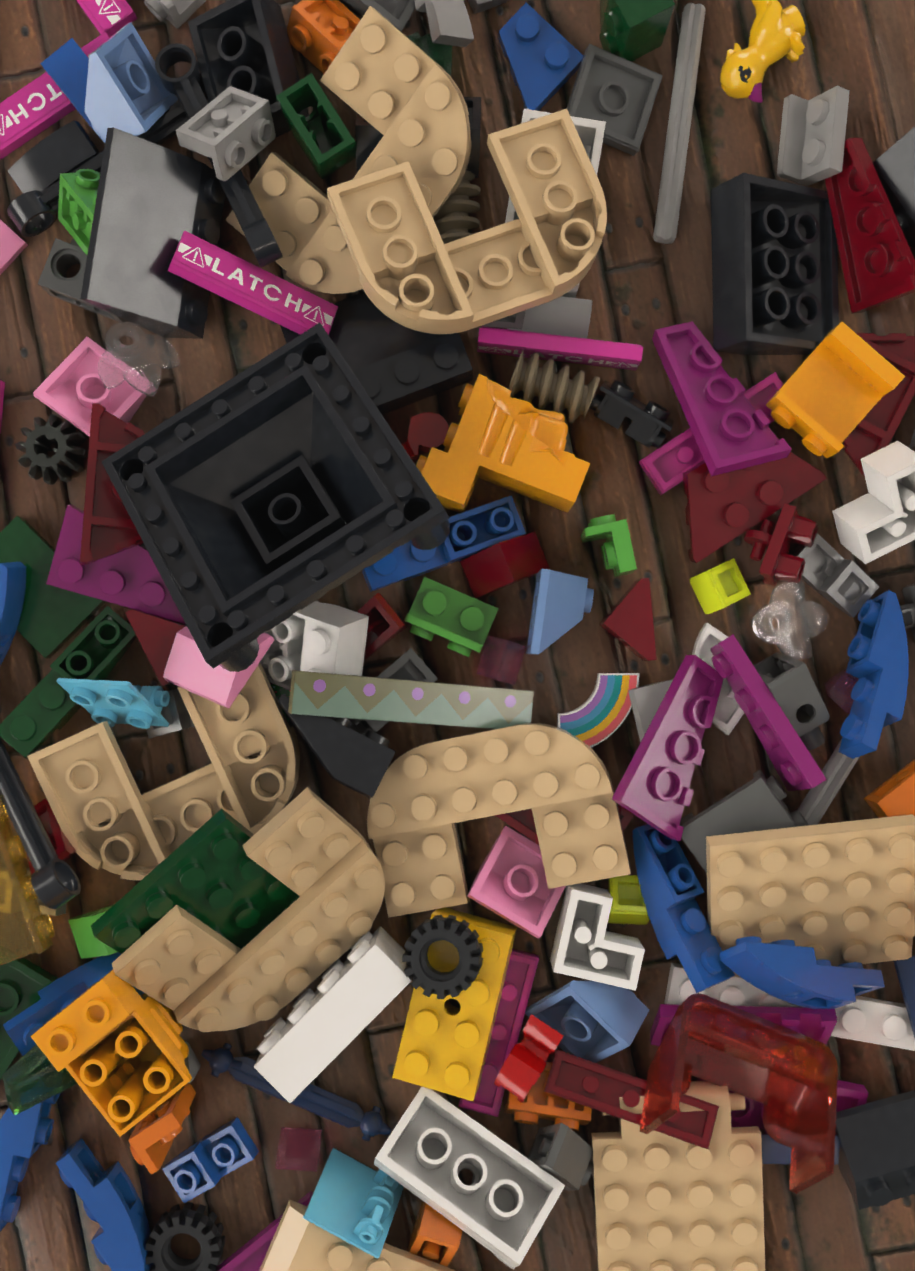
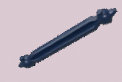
(311, 1098)

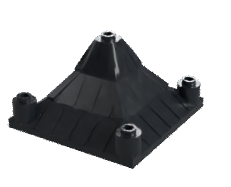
(272, 495)

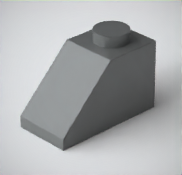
(562, 1155)

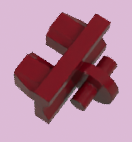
(777, 562)

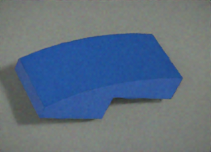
(69, 71)
(210, 1159)

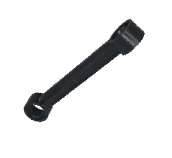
(236, 187)
(37, 210)
(53, 878)

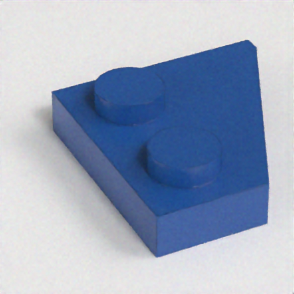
(537, 56)

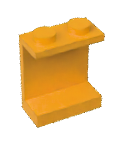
(833, 390)

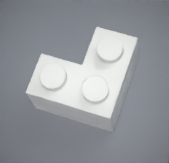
(885, 514)
(585, 947)

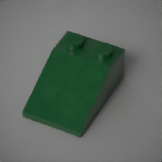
(633, 26)

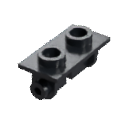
(620, 404)

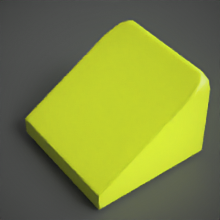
(719, 586)
(627, 901)

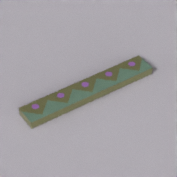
(407, 701)

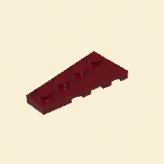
(868, 235)

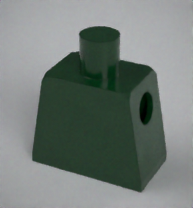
(320, 134)

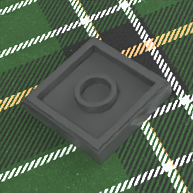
(616, 93)

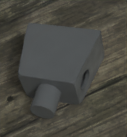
(796, 695)

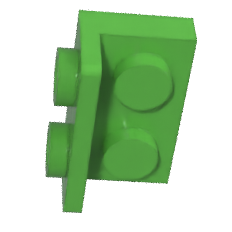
(78, 203)
(618, 549)
(451, 616)

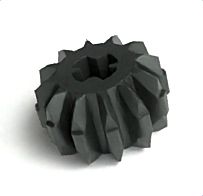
(38, 444)

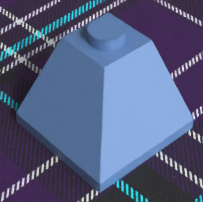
(124, 86)
(556, 607)
(592, 1017)

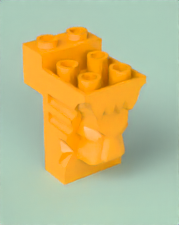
(507, 446)
(118, 1050)

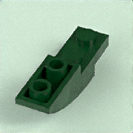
(48, 704)

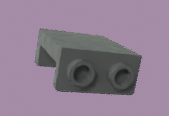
(748, 809)

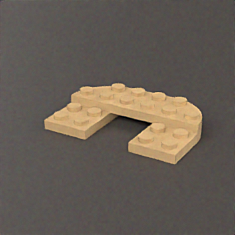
(421, 123)
(490, 272)
(487, 777)
(133, 832)
(228, 987)

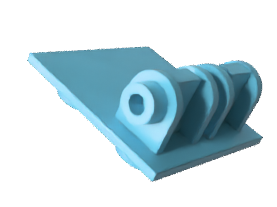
(119, 701)
(354, 1202)

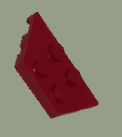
(884, 418)
(737, 500)
(105, 520)

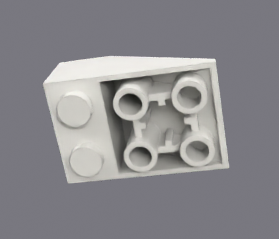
(317, 640)

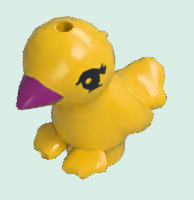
(772, 37)

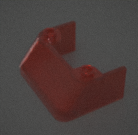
(757, 1060)

